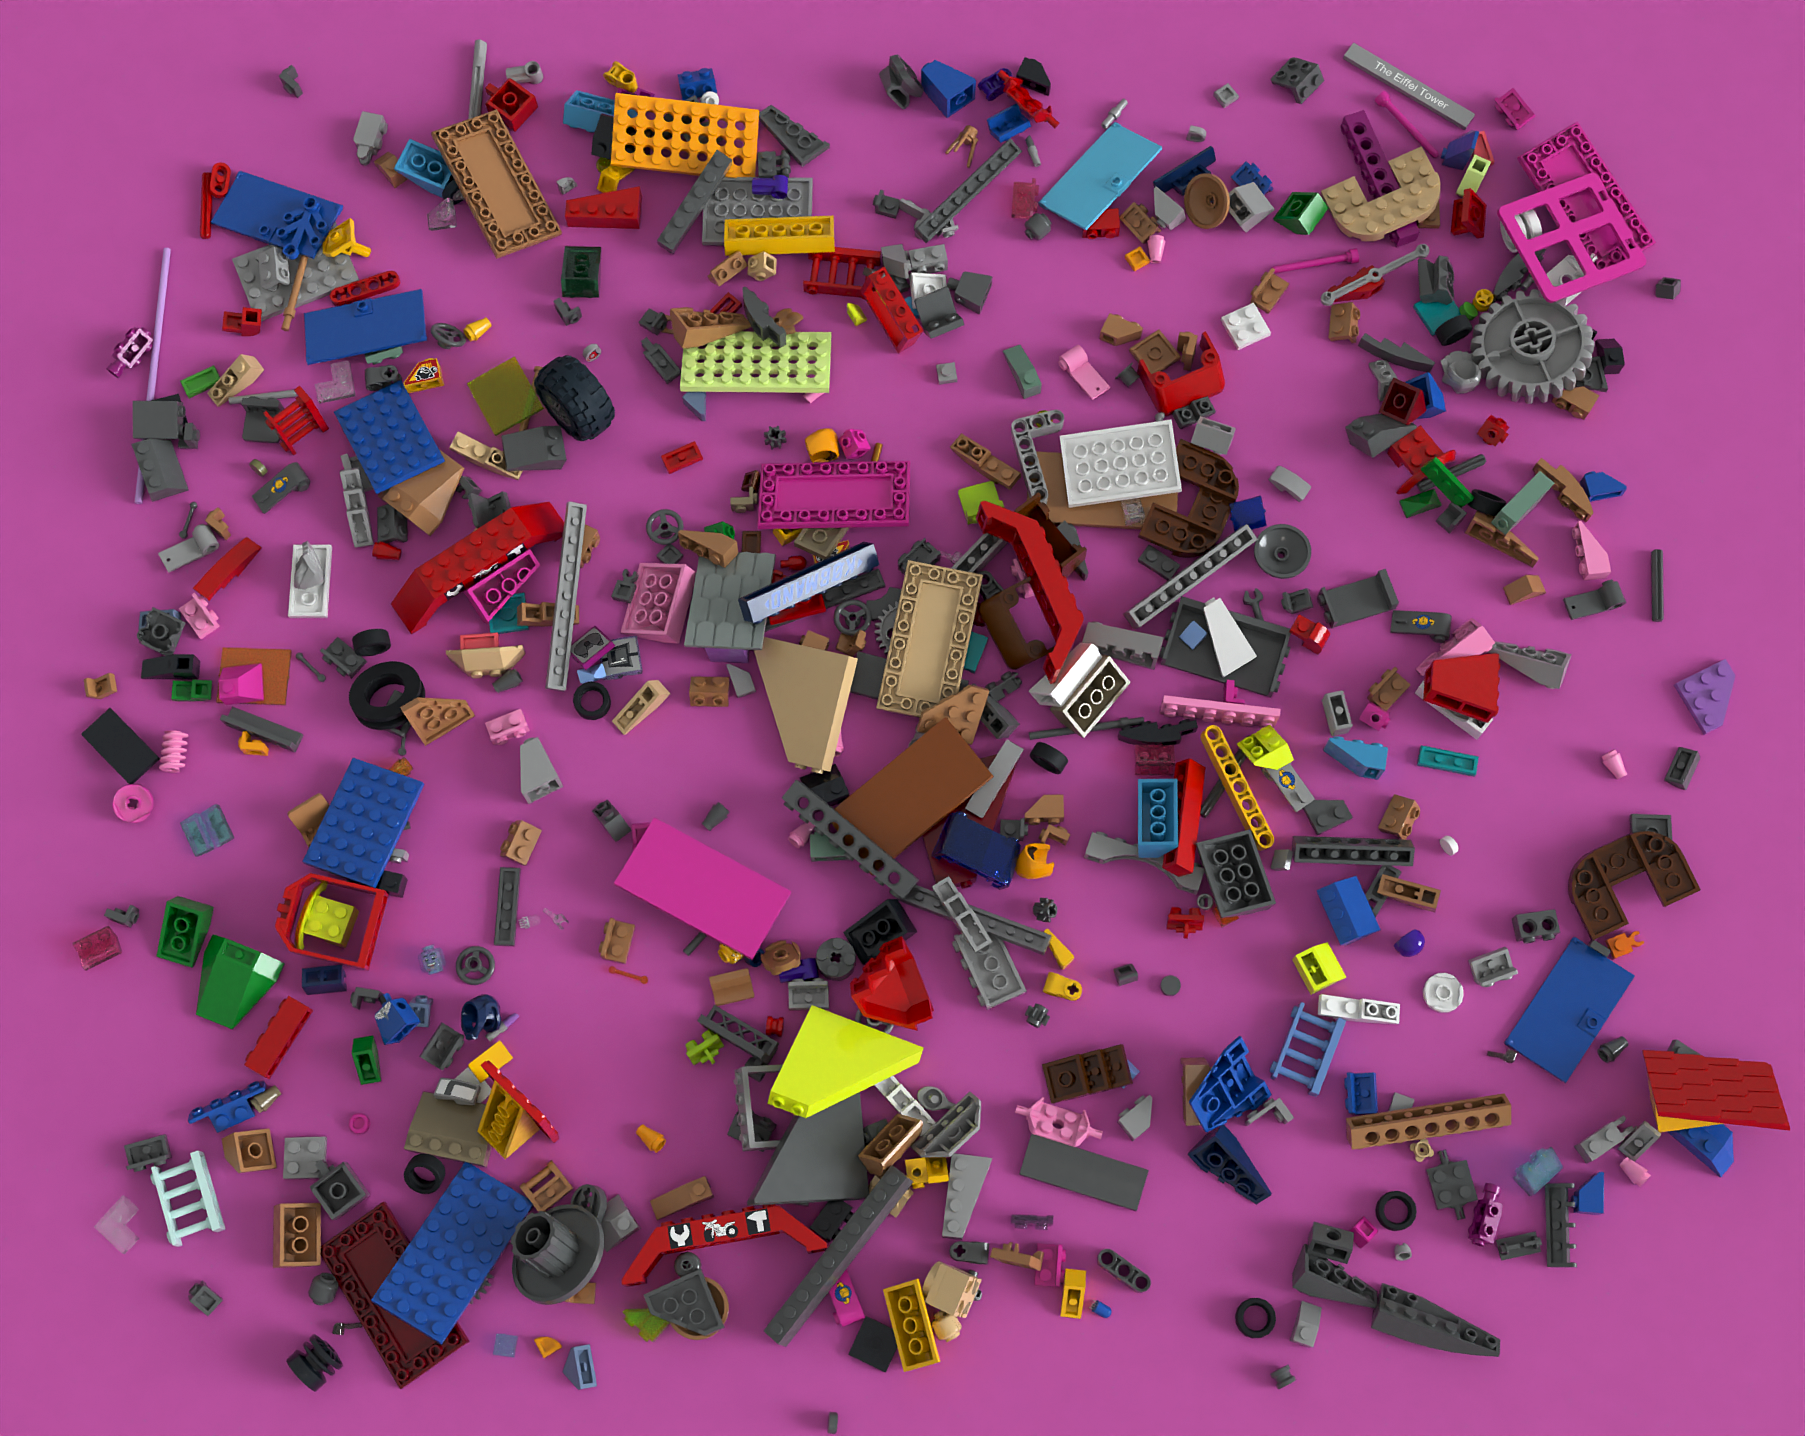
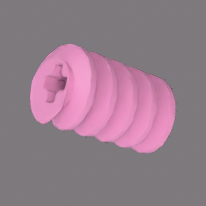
(172, 751)

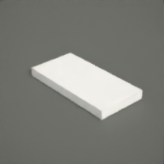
(313, 600)

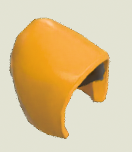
(822, 445)
(1032, 862)

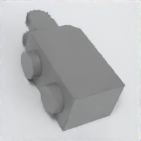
(369, 136)
(1602, 1140)

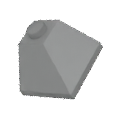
(1167, 211)
(617, 1223)

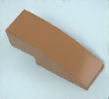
(539, 614)

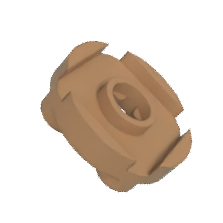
(790, 957)

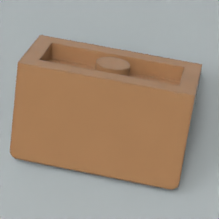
(732, 987)

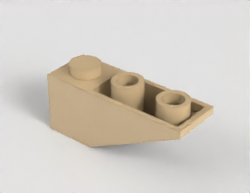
(235, 379)

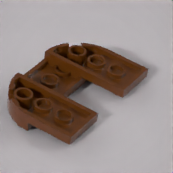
(1209, 513)
(1619, 860)

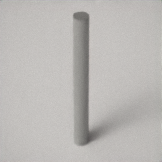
(277, 395)

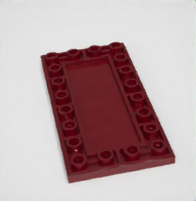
(361, 1262)

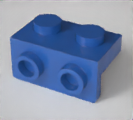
(696, 83)
(1007, 123)
(1361, 1093)

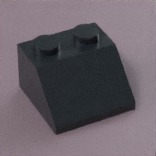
(827, 785)

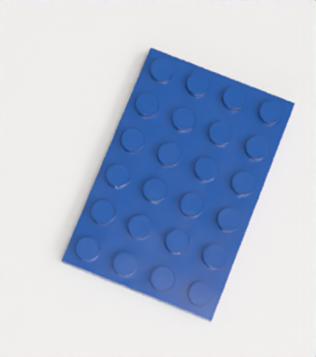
(389, 436)
(363, 823)

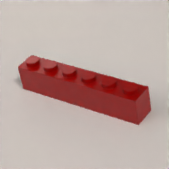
(1190, 784)

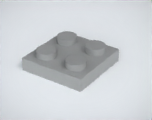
(302, 1155)

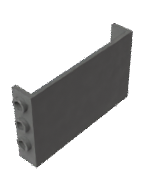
(1265, 638)

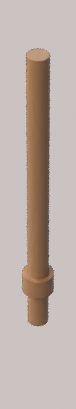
(289, 311)

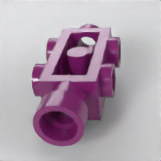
(133, 350)
(1487, 1222)

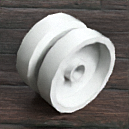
(1529, 225)

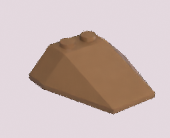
(426, 495)

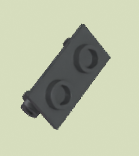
(1007, 682)
(1519, 1245)

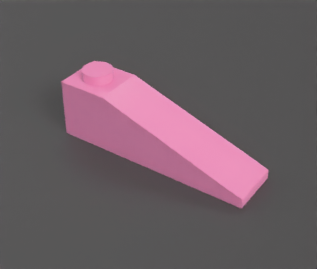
(1468, 640)

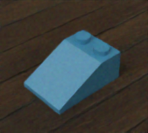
(424, 167)

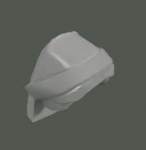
(1460, 372)
(308, 569)

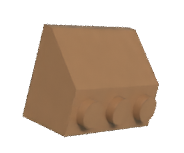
(890, 1144)
(296, 1235)

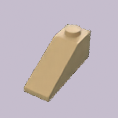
(641, 705)

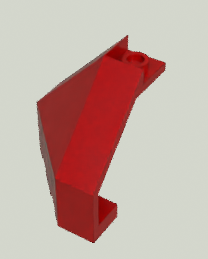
(892, 988)

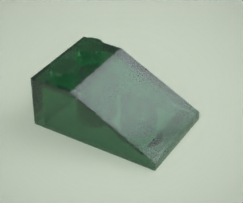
(581, 272)

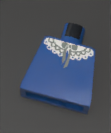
(395, 1019)

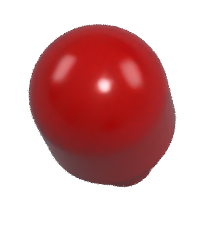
(794, 563)

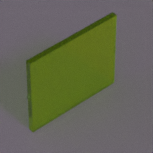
(505, 396)

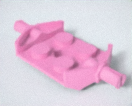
(1074, 1125)

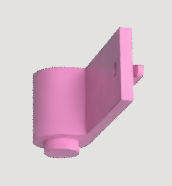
(1077, 365)

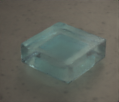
(505, 1345)

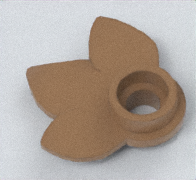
(787, 320)

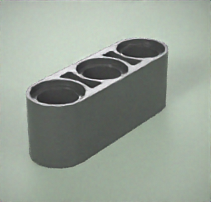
(1134, 1272)

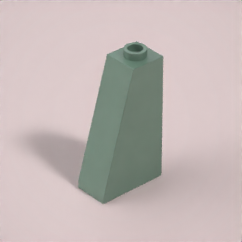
(1522, 503)

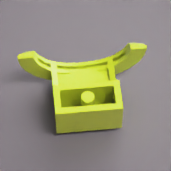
(325, 919)

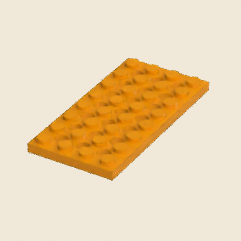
(675, 145)

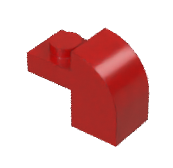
(246, 323)
(1313, 634)

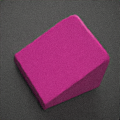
(1363, 1232)

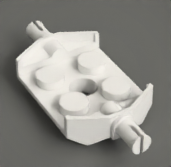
(1567, 267)

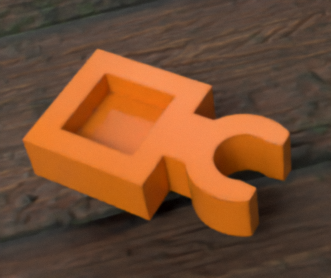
(1621, 945)

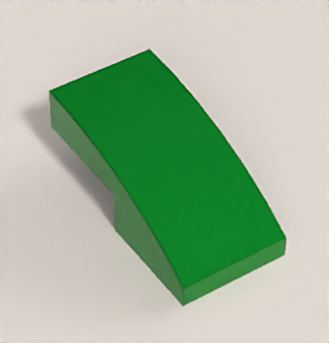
(191, 691)

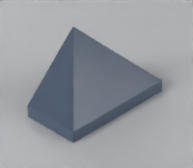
(580, 1367)

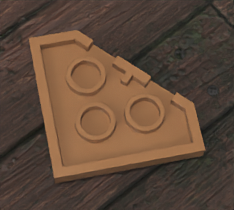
(961, 709)
(436, 716)

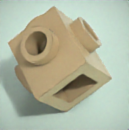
(762, 266)

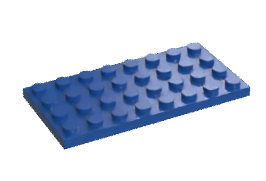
(452, 1253)

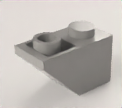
(896, 260)
(1138, 1119)

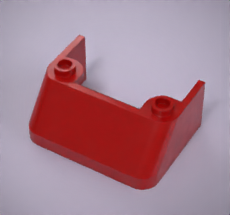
(1180, 392)

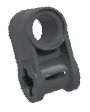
(381, 377)
(991, 588)
(973, 1252)

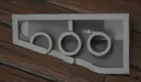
(1324, 1280)

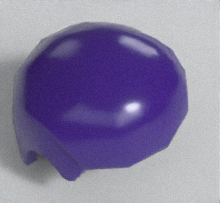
(1410, 944)

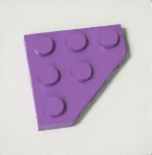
(1708, 695)

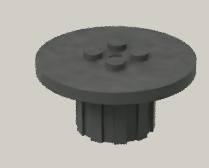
(556, 1253)

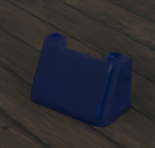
(978, 849)

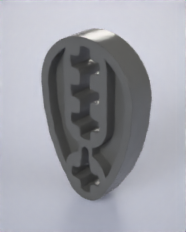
(597, 1202)

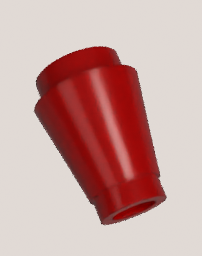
(385, 551)

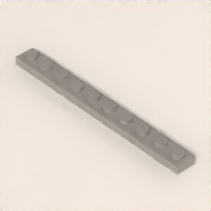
(566, 596)

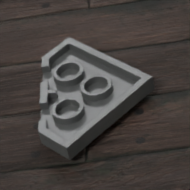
(686, 1304)

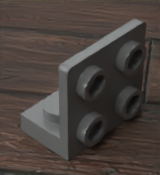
(937, 313)

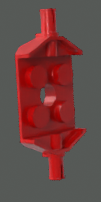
(1025, 101)

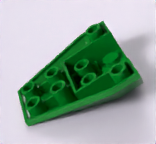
(233, 980)

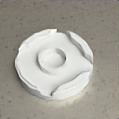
(1443, 992)

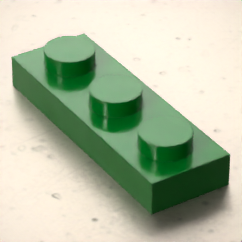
(1447, 482)

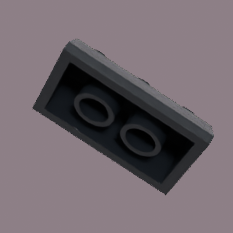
(603, 138)

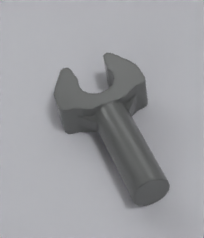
(1254, 603)

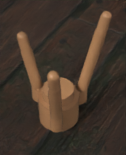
(967, 136)

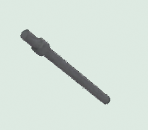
(1123, 722)

